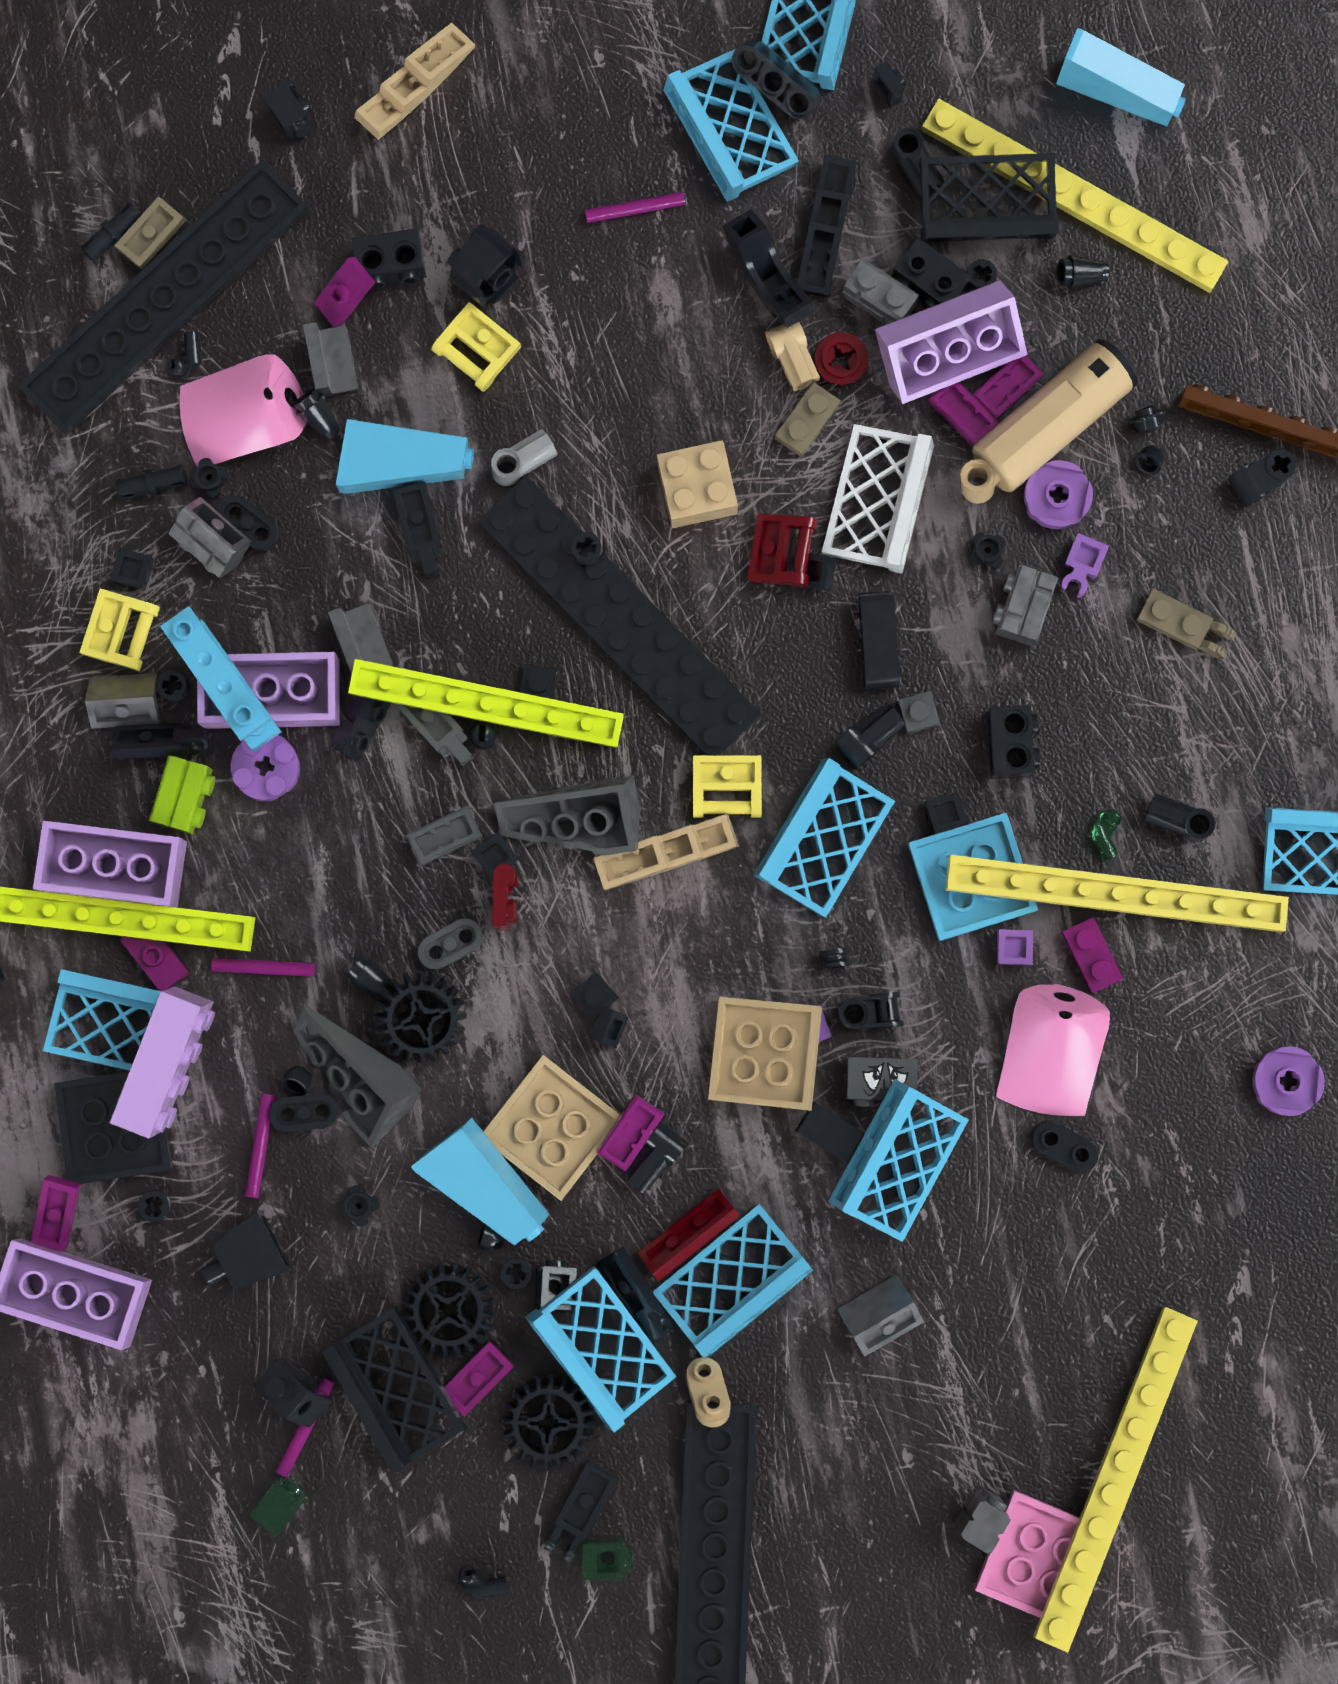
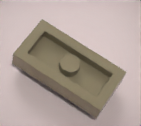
(150, 233)
(807, 419)

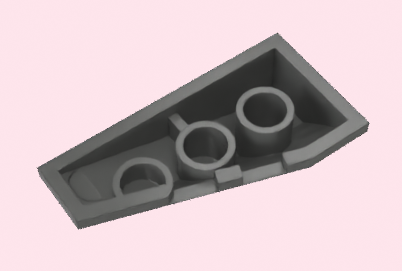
(584, 816)
(366, 1081)

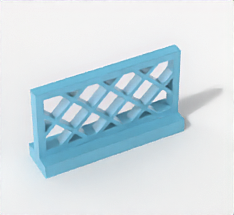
(830, 44)
(704, 133)
(802, 817)
(1299, 820)
(103, 991)
(873, 1152)
(751, 1305)
(579, 1370)

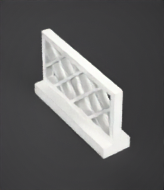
(906, 504)

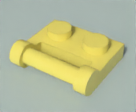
(482, 337)
(109, 625)
(727, 774)

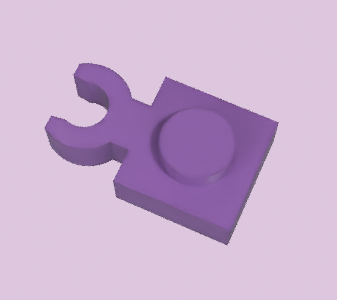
(1084, 560)

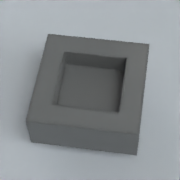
(918, 712)

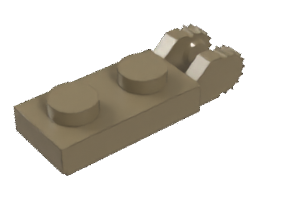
(1183, 623)

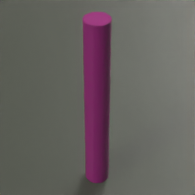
(635, 207)
(263, 967)
(259, 1146)
(300, 1437)

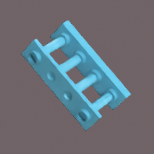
(220, 679)

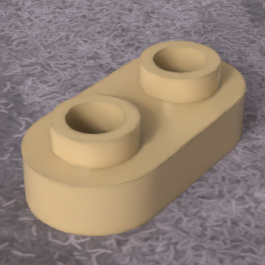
(707, 1390)

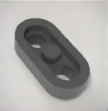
(449, 941)

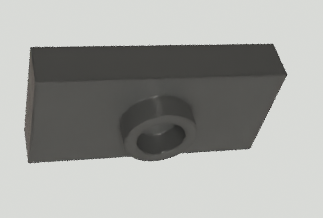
(444, 836)

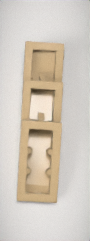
(415, 81)
(667, 852)

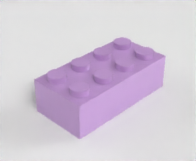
(951, 341)
(291, 687)
(110, 864)
(162, 1062)
(72, 1294)

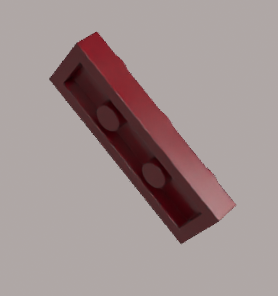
(688, 1234)

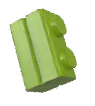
(182, 795)

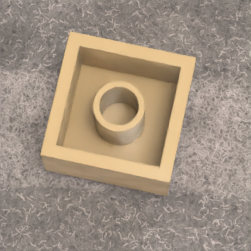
(697, 484)

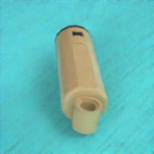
(1048, 421)

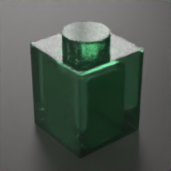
(279, 1505)

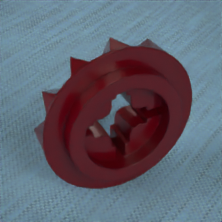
(844, 344)

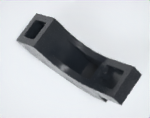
(765, 271)

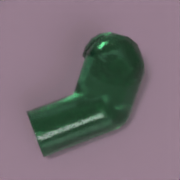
(1102, 833)

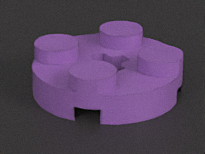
(1073, 484)
(276, 782)
(1299, 1097)

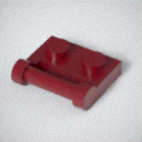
(772, 547)
(504, 908)

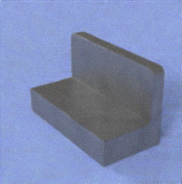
(331, 360)
(360, 636)
(122, 700)
(880, 1315)

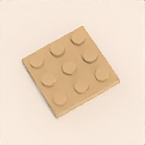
(765, 1053)
(551, 1127)

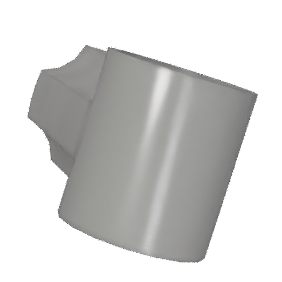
(525, 456)

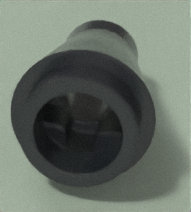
(1081, 271)
(316, 412)
(369, 977)

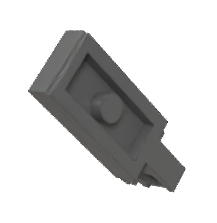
(440, 731)

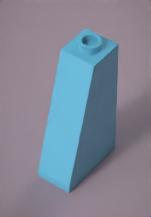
(1120, 79)
(397, 457)
(483, 1183)

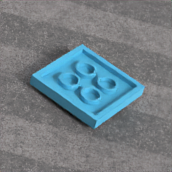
(964, 912)

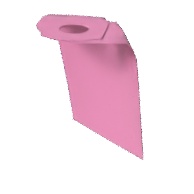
(231, 417)
(1052, 1058)

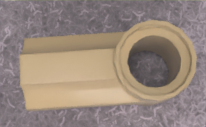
(791, 349)

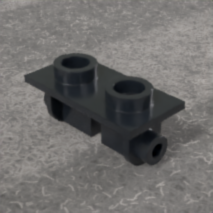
(356, 737)

